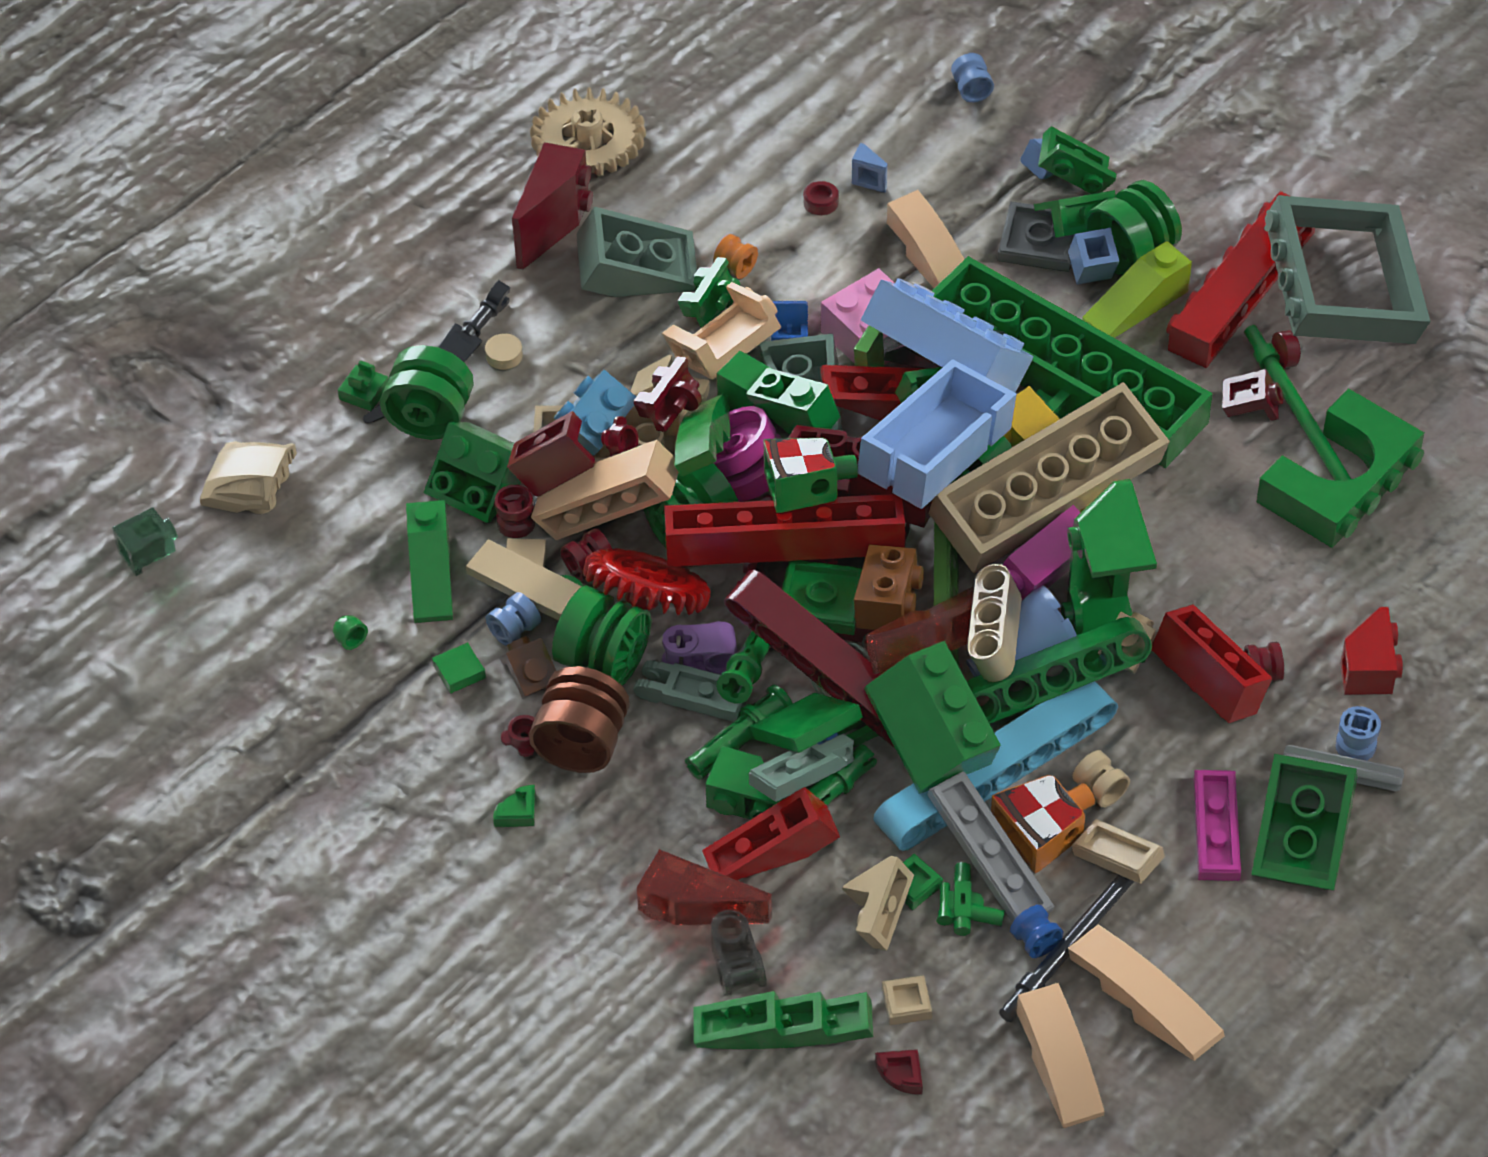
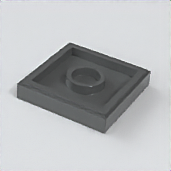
(1031, 239)

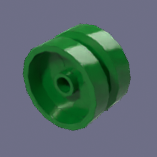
(426, 391)

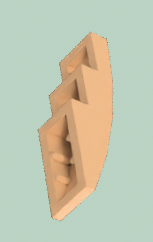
(1147, 991)

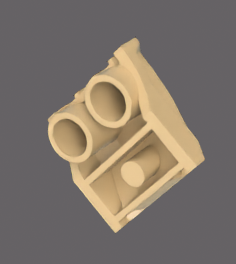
(247, 476)

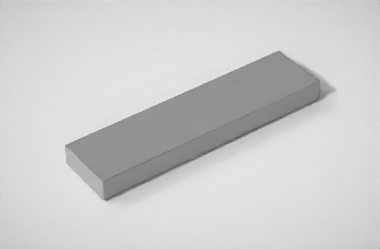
(988, 846)

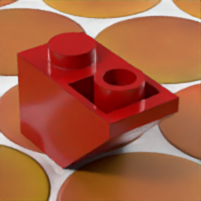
(1370, 657)

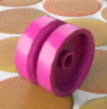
(744, 454)

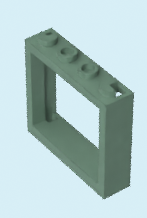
(1409, 311)

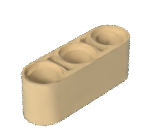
(994, 623)

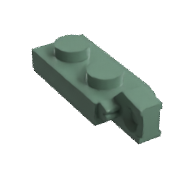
(798, 770)

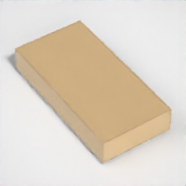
(1118, 851)

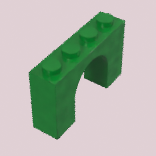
(1332, 507)

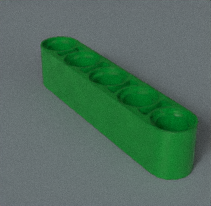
(1075, 673)

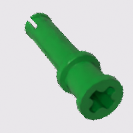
(743, 670)
(738, 732)

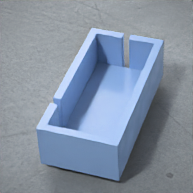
(945, 333)
(936, 433)

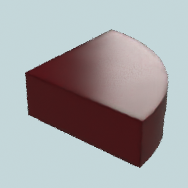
(901, 1070)

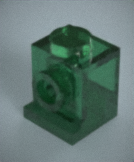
(144, 539)

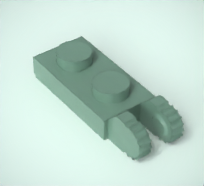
(686, 689)

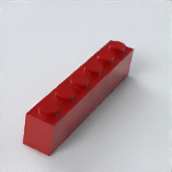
(1227, 294)
(758, 534)

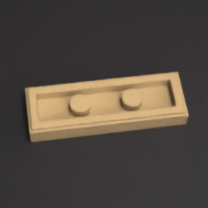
(515, 574)

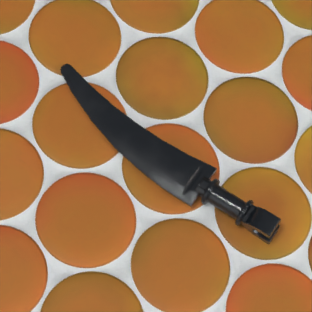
(465, 339)

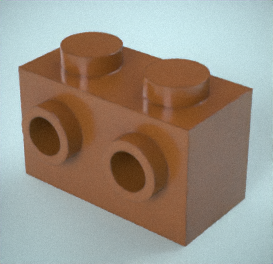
(886, 586)

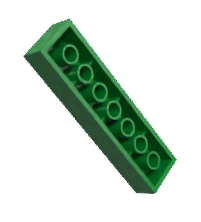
(1078, 355)

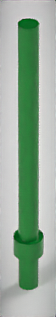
(1268, 359)

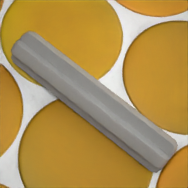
(1368, 772)

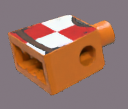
(1042, 818)

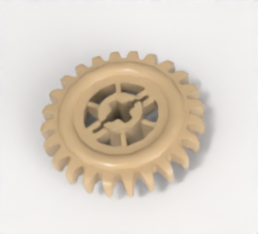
(588, 126)

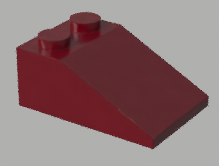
(551, 201)

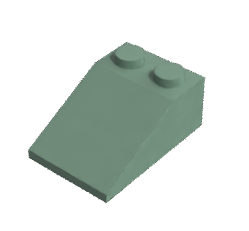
(634, 255)

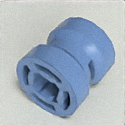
(972, 77)
(513, 619)
(1358, 733)

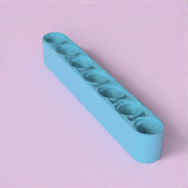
(1024, 747)

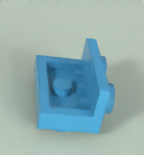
(597, 406)

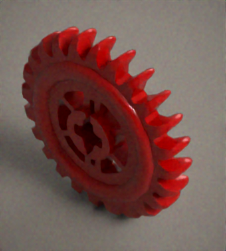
(646, 580)

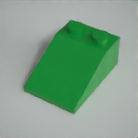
(1304, 822)

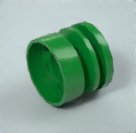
(1139, 221)
(698, 487)
(601, 634)

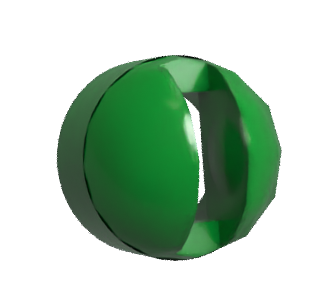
(349, 632)

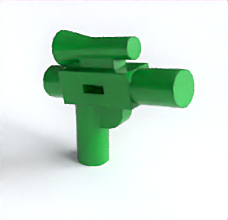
(963, 905)

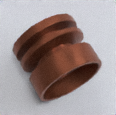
(579, 719)

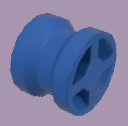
(1036, 931)

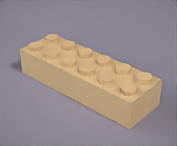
(1046, 475)

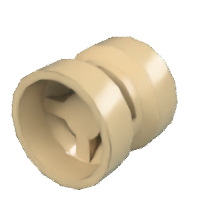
(1102, 779)

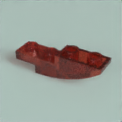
(921, 629)

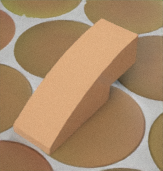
(925, 237)
(1060, 1055)

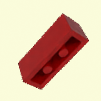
(1211, 663)

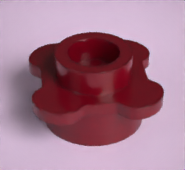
(620, 436)
(519, 727)

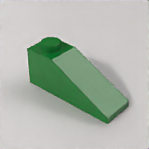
(429, 561)

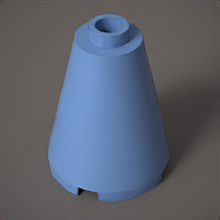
(1039, 625)

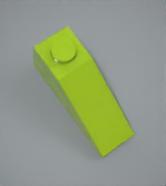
(1142, 290)

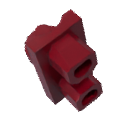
(671, 394)

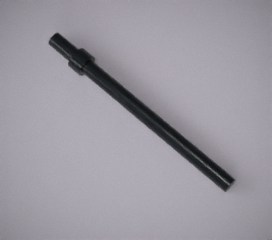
(1060, 952)

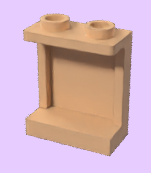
(734, 330)

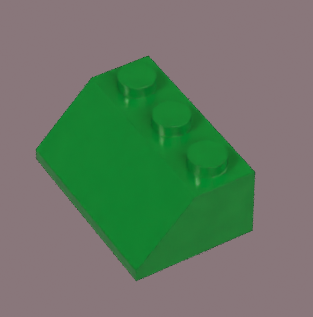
(933, 717)

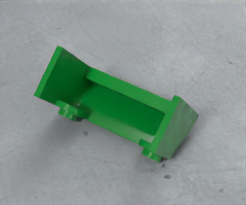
(1105, 548)

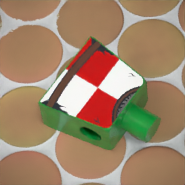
(804, 472)

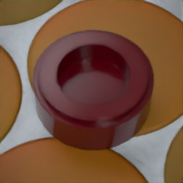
(821, 198)
(1287, 347)

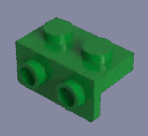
(1075, 162)

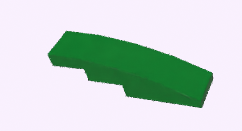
(702, 435)
(775, 1023)

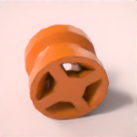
(739, 255)

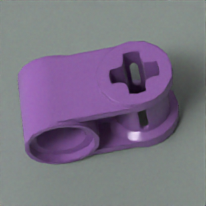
(701, 645)

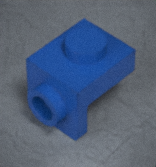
(792, 318)

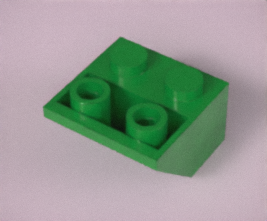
(471, 470)

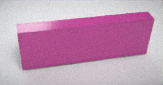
(1217, 825)

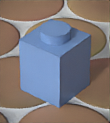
(1093, 256)

